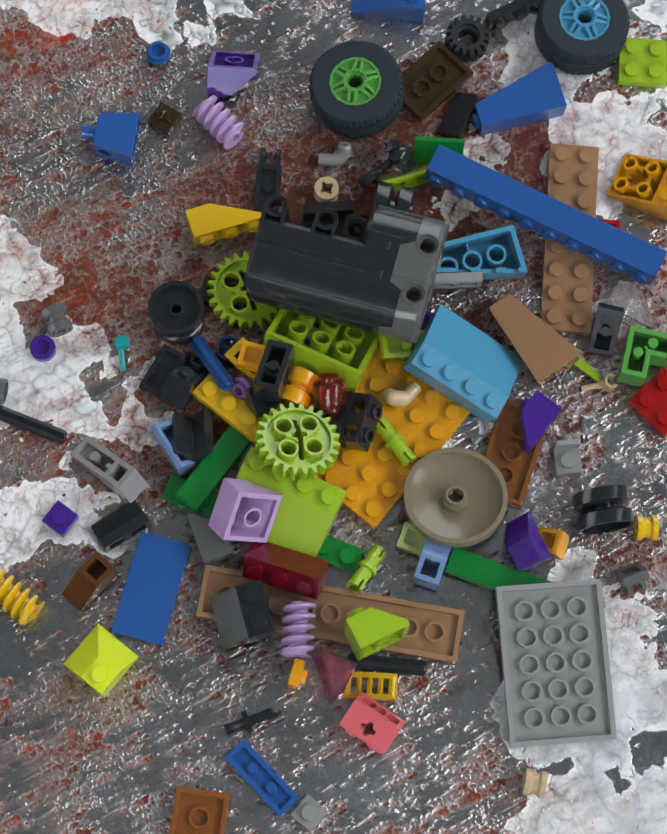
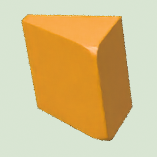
(556, 541)

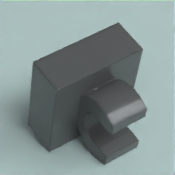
(632, 575)

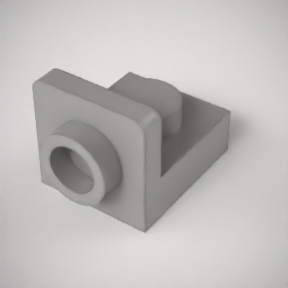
(567, 456)

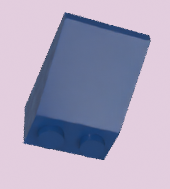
(389, 9)

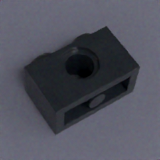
(273, 371)

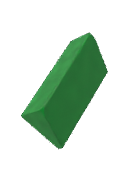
(426, 147)

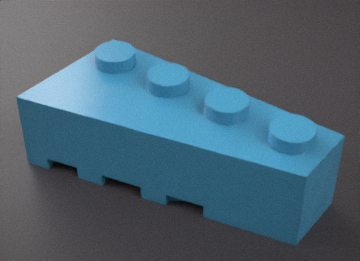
(490, 252)

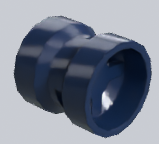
(223, 346)

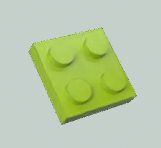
(643, 63)

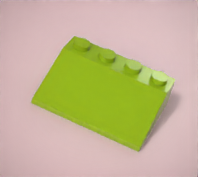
(331, 347)
(305, 508)

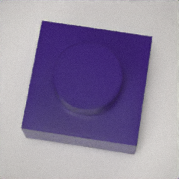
(60, 518)

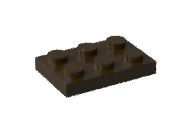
(433, 80)

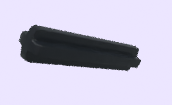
(32, 425)
(390, 664)

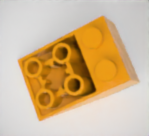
(641, 184)

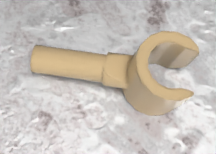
(601, 384)

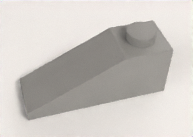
(109, 469)

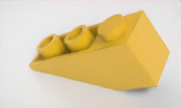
(218, 222)

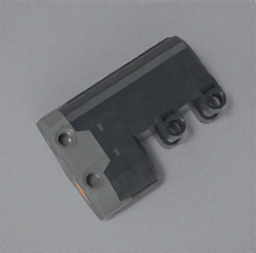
(357, 284)

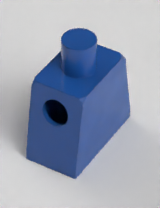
(114, 136)

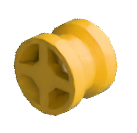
(646, 527)

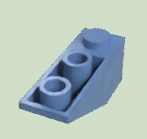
(431, 565)

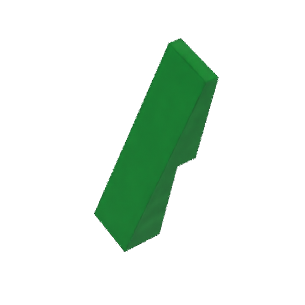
(213, 468)
(486, 572)

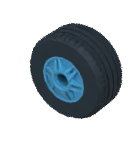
(581, 33)

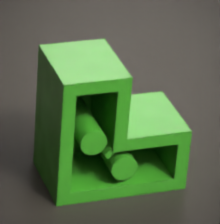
(641, 349)

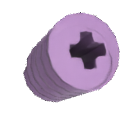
(218, 122)
(297, 629)

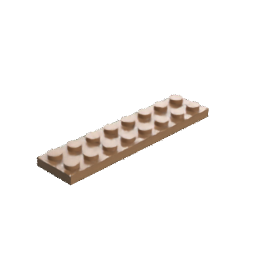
(569, 274)

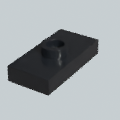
(158, 373)

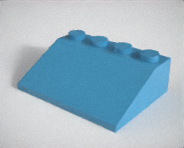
(464, 364)

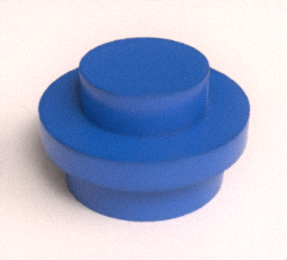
(158, 53)

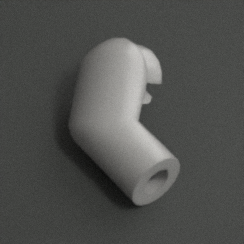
(338, 157)

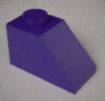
(536, 418)
(526, 543)

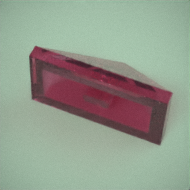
(333, 672)

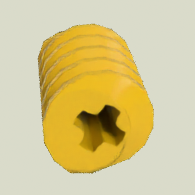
(16, 601)

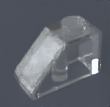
(633, 301)

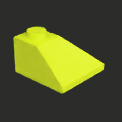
(101, 660)

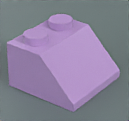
(244, 511)

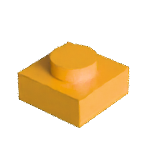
(250, 356)
(298, 674)

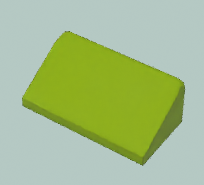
(410, 179)

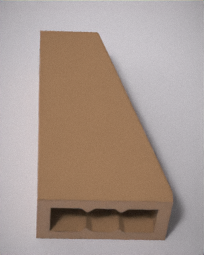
(536, 342)

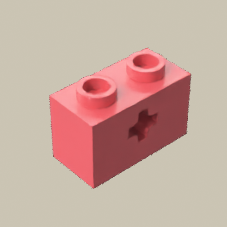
(385, 722)

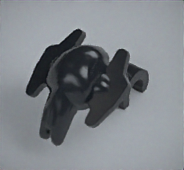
(398, 155)

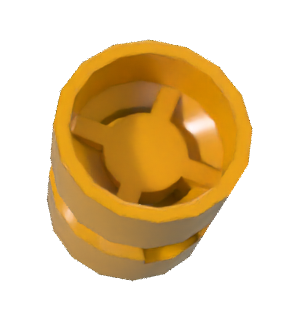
(299, 387)

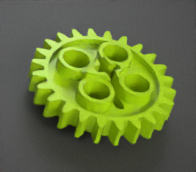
(227, 297)
(319, 439)

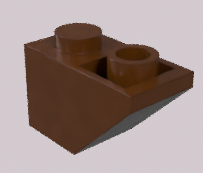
(89, 581)

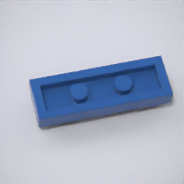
(261, 778)

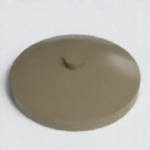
(455, 497)

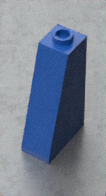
(521, 103)

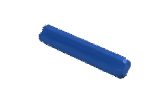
(212, 363)

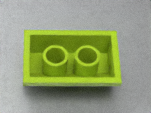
(373, 630)

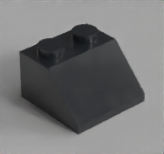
(242, 615)

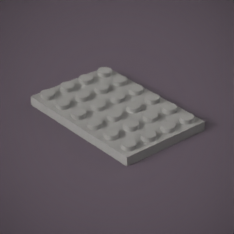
(555, 663)

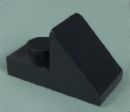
(605, 329)

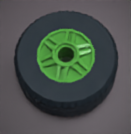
(356, 89)

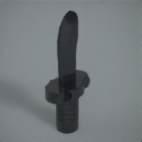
(247, 721)

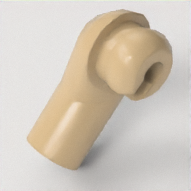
(400, 397)

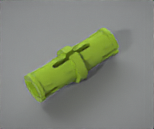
(395, 442)
(366, 569)

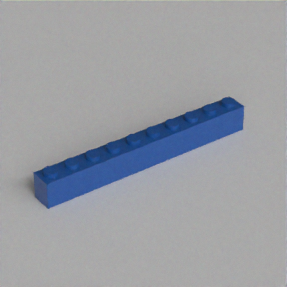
(544, 215)

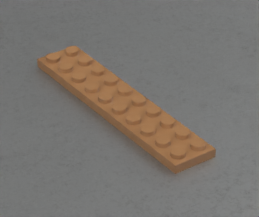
(432, 630)

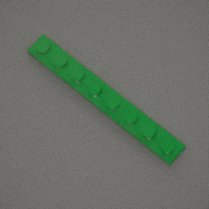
(339, 553)

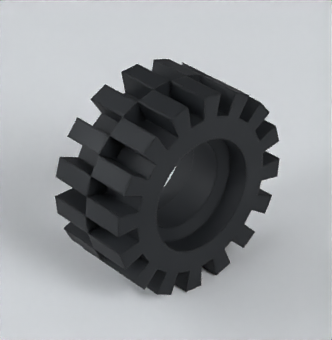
(471, 26)

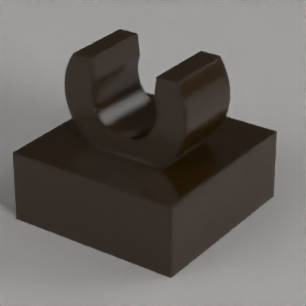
(164, 118)

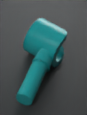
(121, 344)

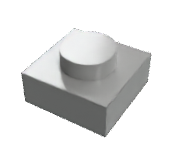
(309, 813)

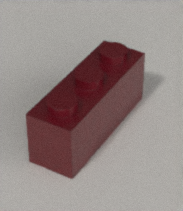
(286, 569)

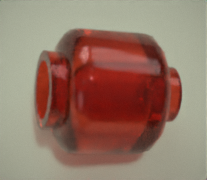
(329, 392)

